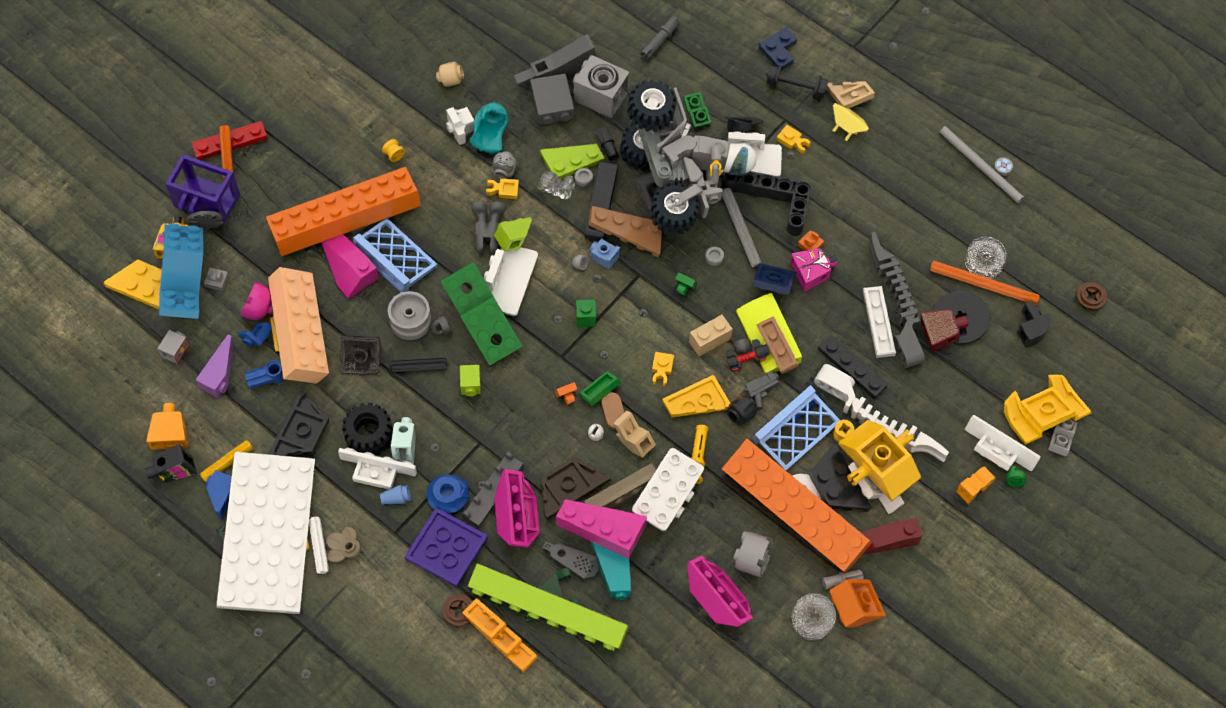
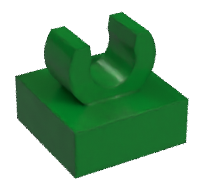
(685, 283)

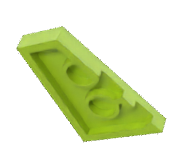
(568, 160)

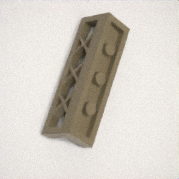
(624, 489)

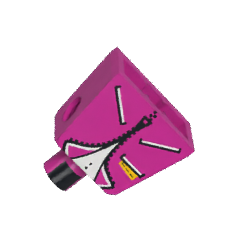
(812, 267)

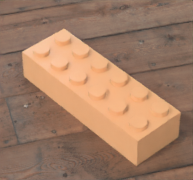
(298, 325)

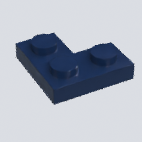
(776, 45)

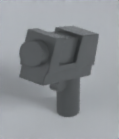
(758, 388)

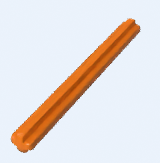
(984, 282)

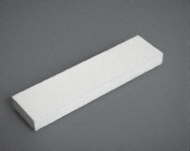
(879, 322)

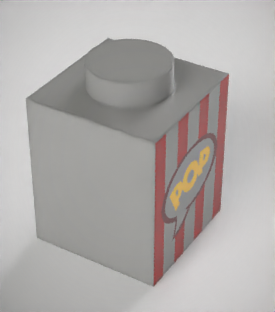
(173, 346)

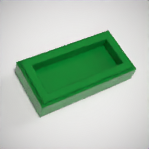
(599, 388)

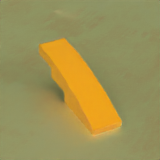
(500, 635)

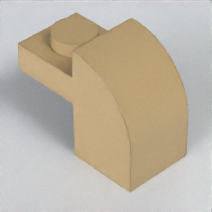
(632, 436)

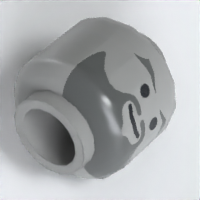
(503, 165)

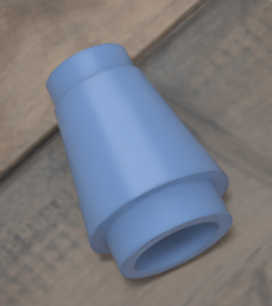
(396, 495)

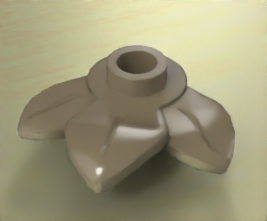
(341, 543)

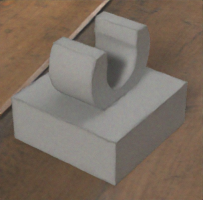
(216, 279)

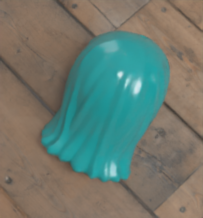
(489, 128)

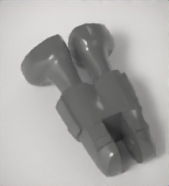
(485, 231)

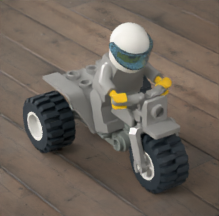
(657, 143)

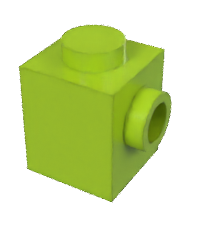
(470, 380)

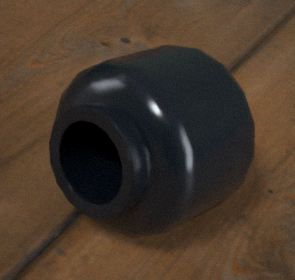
(742, 410)

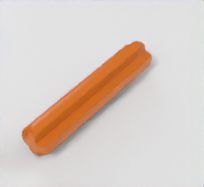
(226, 148)

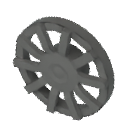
(204, 219)

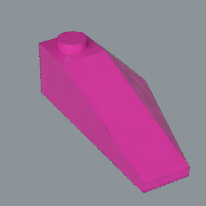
(349, 265)

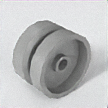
(409, 315)

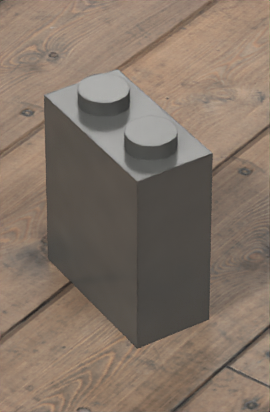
(552, 99)

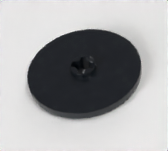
(970, 306)

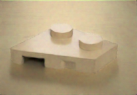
(850, 93)

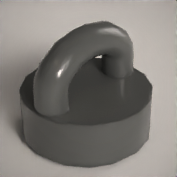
(444, 325)

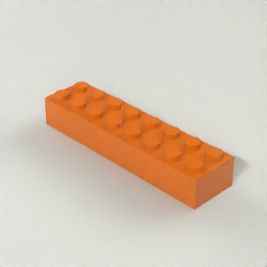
(343, 211)
(797, 506)

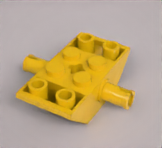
(891, 473)

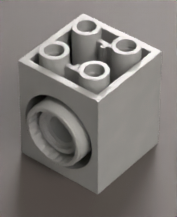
(601, 86)

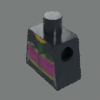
(172, 464)

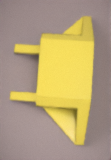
(848, 121)

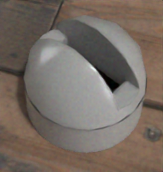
(580, 262)

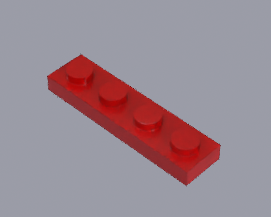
(239, 138)

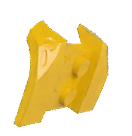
(1044, 409)

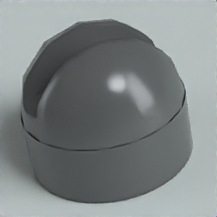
(742, 346)

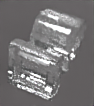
(551, 183)

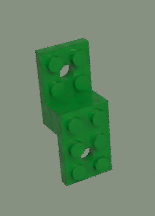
(481, 313)

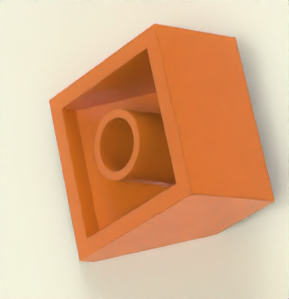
(857, 602)

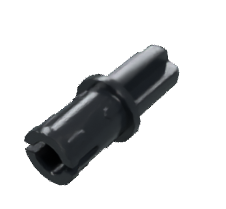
(607, 143)

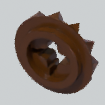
(1091, 288)
(454, 602)

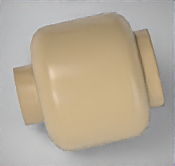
(450, 74)

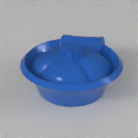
(448, 493)

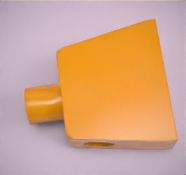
(167, 429)

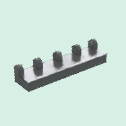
(484, 501)

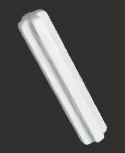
(318, 545)

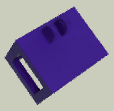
(201, 194)

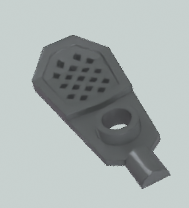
(571, 557)

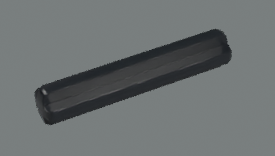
(418, 364)

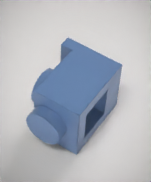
(606, 257)

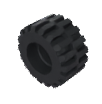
(364, 415)

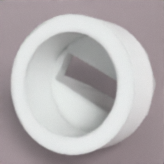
(599, 433)

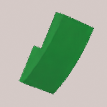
(697, 110)

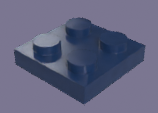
(774, 279)

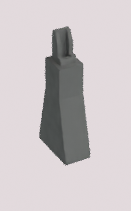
(566, 60)

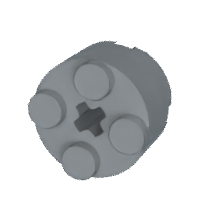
(754, 553)

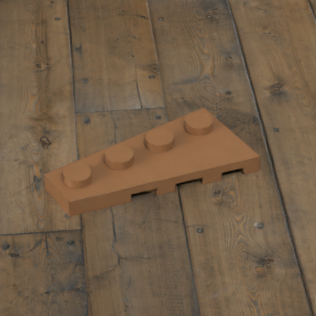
(628, 228)

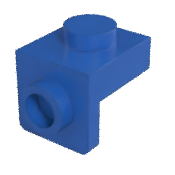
(257, 336)

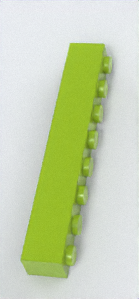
(549, 606)

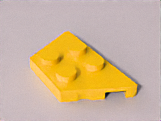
(138, 282)

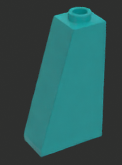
(615, 572)

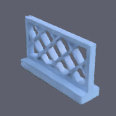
(381, 262)
(786, 415)

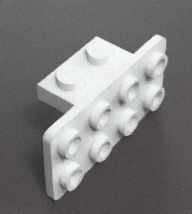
(767, 154)
(510, 277)
(668, 489)

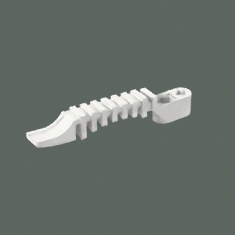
(841, 386)

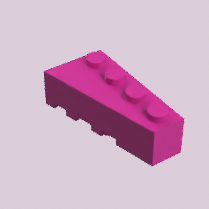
(604, 526)

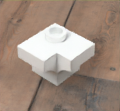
(460, 123)

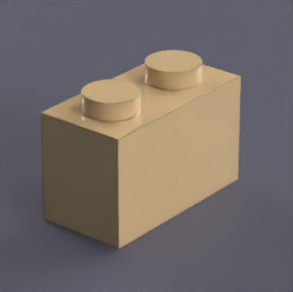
(710, 335)

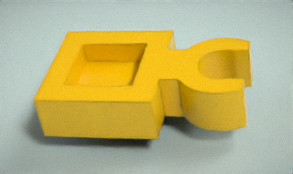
(792, 138)
(506, 188)
(662, 366)

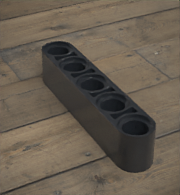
(602, 194)

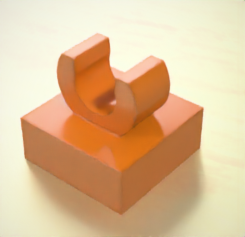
(811, 241)
(566, 392)

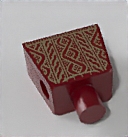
(942, 327)

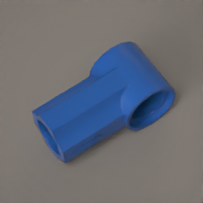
(264, 375)

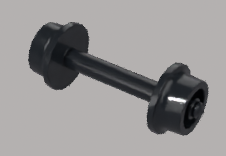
(774, 75)

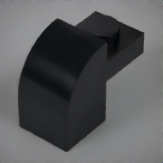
(1036, 326)

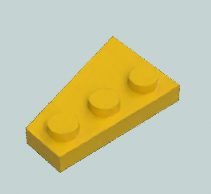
(697, 399)

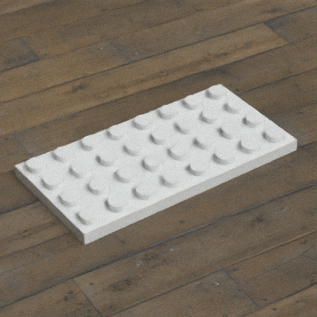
(266, 533)

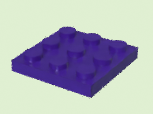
(446, 547)

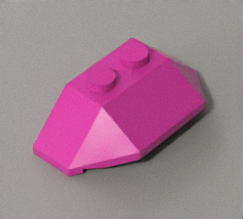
(516, 509)
(717, 593)

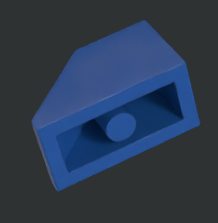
(219, 491)

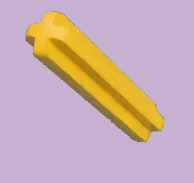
(226, 461)

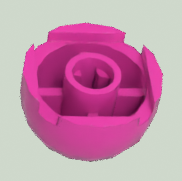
(258, 303)

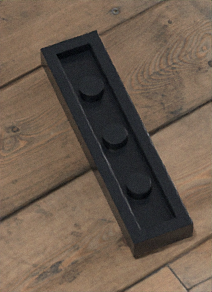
(853, 366)

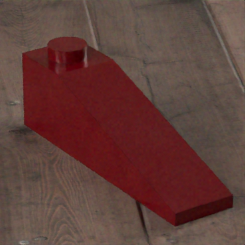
(893, 536)

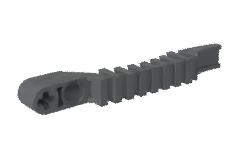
(905, 342)

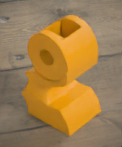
(971, 486)

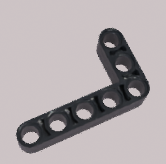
(774, 192)

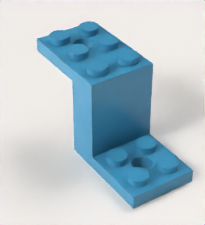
(181, 271)

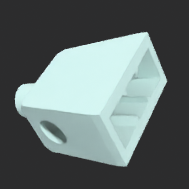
(403, 437)

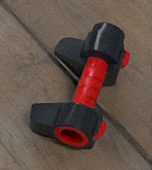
(759, 353)

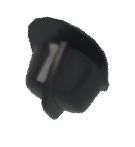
(742, 124)

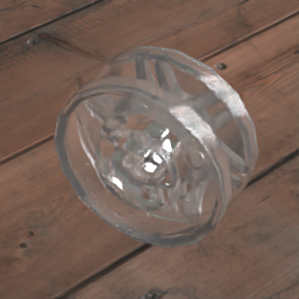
(994, 253)
(816, 606)

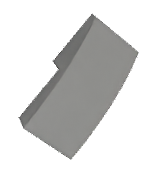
(1062, 437)

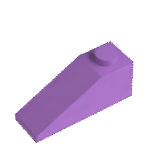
(216, 373)

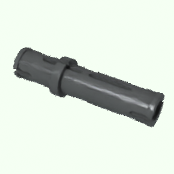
(665, 32)

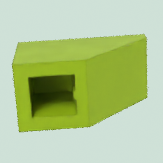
(512, 233)

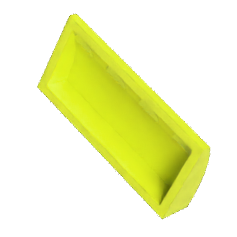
(759, 311)

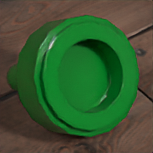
(1015, 477)

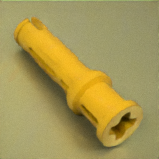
(699, 447)

